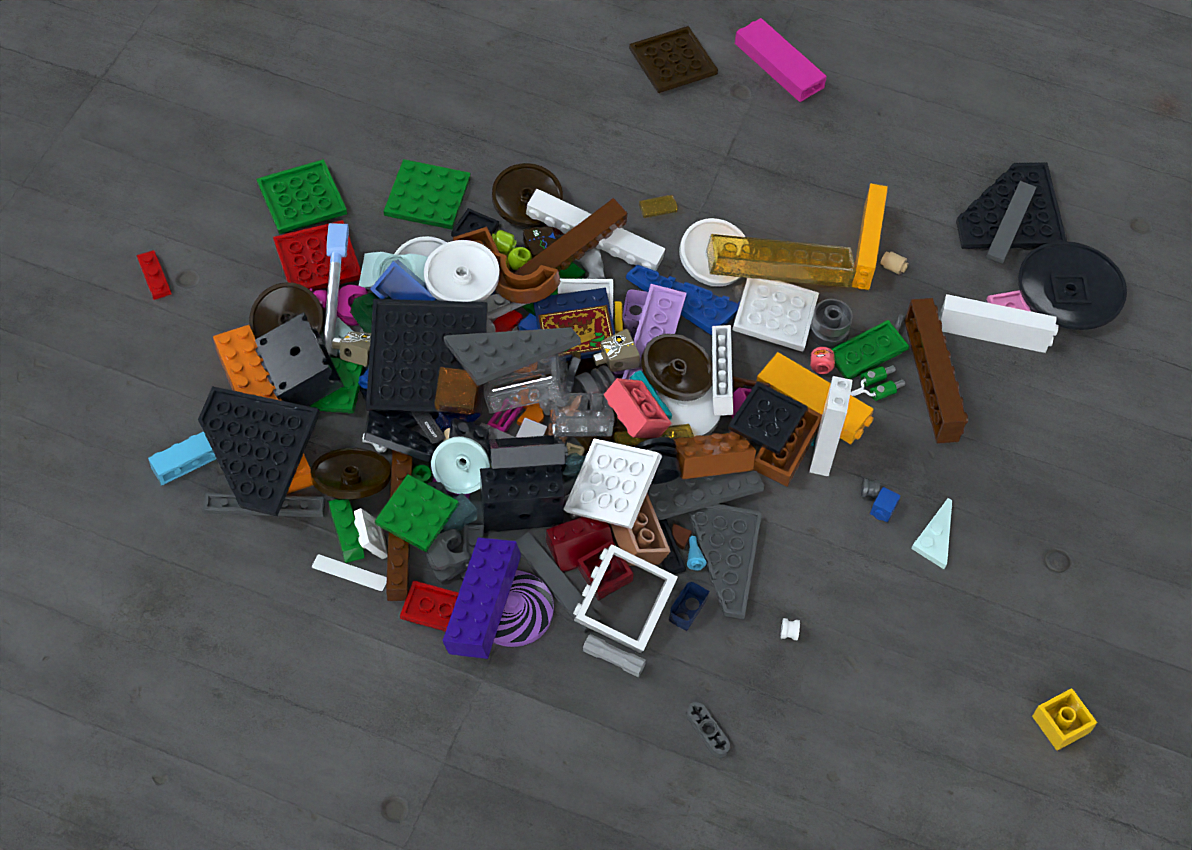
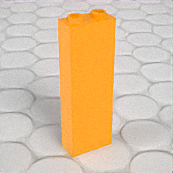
(869, 236)
(812, 391)

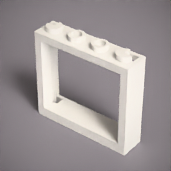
(653, 617)

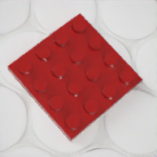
(306, 259)

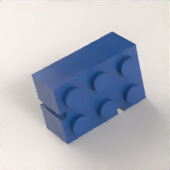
(401, 284)

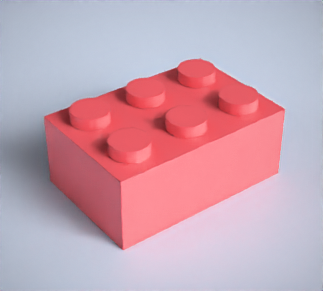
(637, 409)

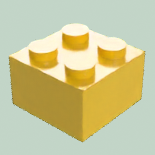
(1064, 719)

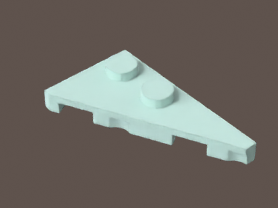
(934, 539)

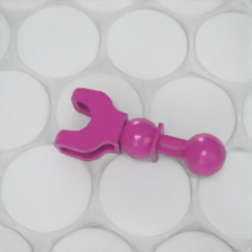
(345, 299)

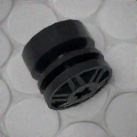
(669, 465)

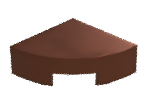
(681, 536)

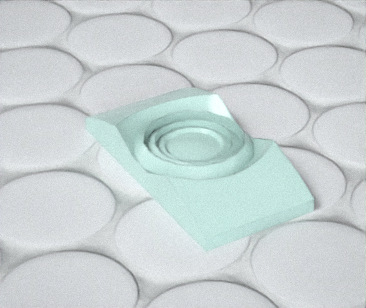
(377, 262)

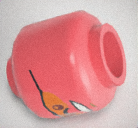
(822, 360)

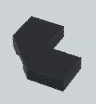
(572, 368)

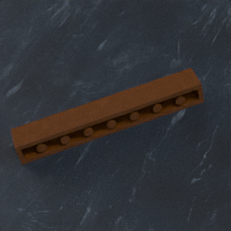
(579, 239)
(398, 549)

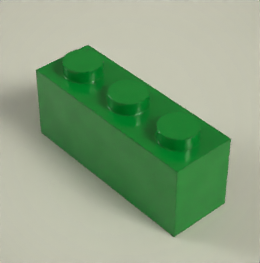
(346, 530)

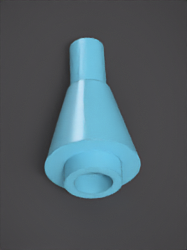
(695, 557)

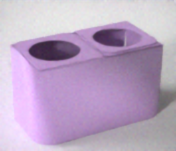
(633, 297)

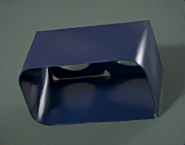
(691, 590)

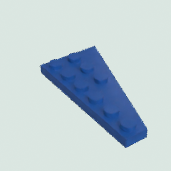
(699, 305)

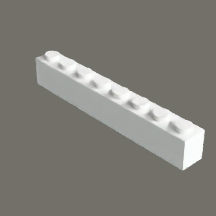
(620, 244)

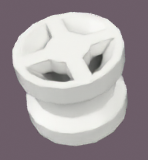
(790, 629)

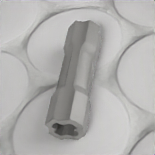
(627, 661)

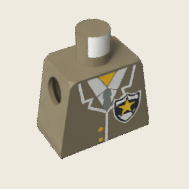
(354, 347)
(618, 352)

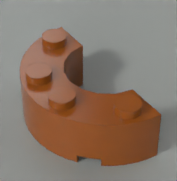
(528, 287)

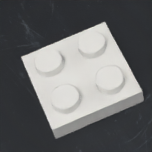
(370, 534)

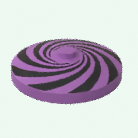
(526, 611)

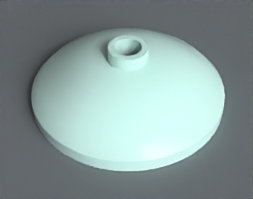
(454, 474)

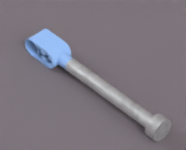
(336, 249)

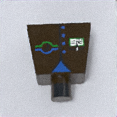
(539, 239)

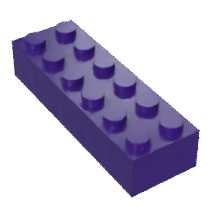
(482, 598)

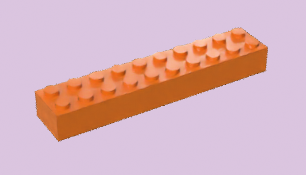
(248, 376)

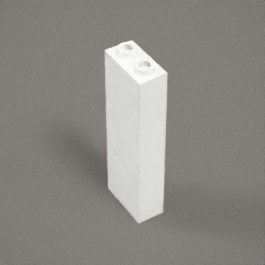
(997, 323)
(831, 425)

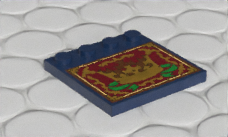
(584, 312)

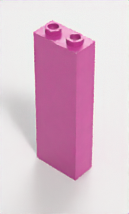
(780, 59)

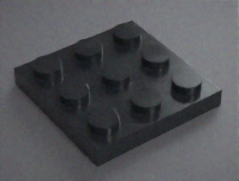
(768, 418)

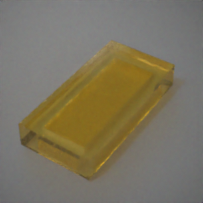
(658, 206)

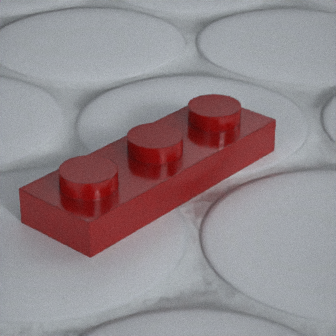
(153, 275)

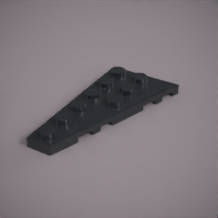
(398, 437)

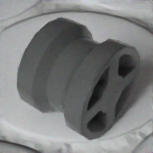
(870, 488)

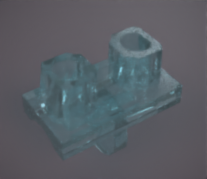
(574, 464)

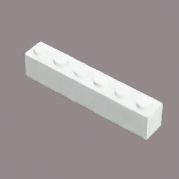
(722, 370)

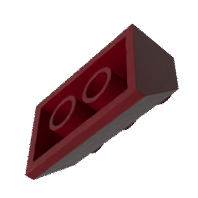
(576, 539)

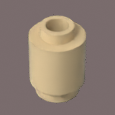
(894, 262)

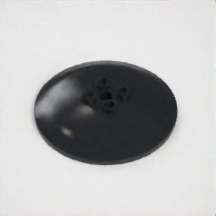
(1093, 277)

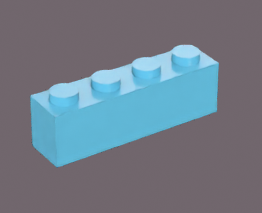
(181, 458)

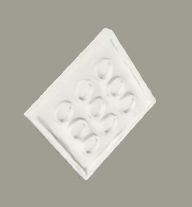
(776, 312)
(612, 483)

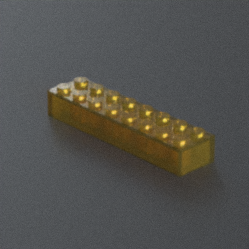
(780, 260)

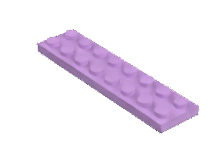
(658, 317)

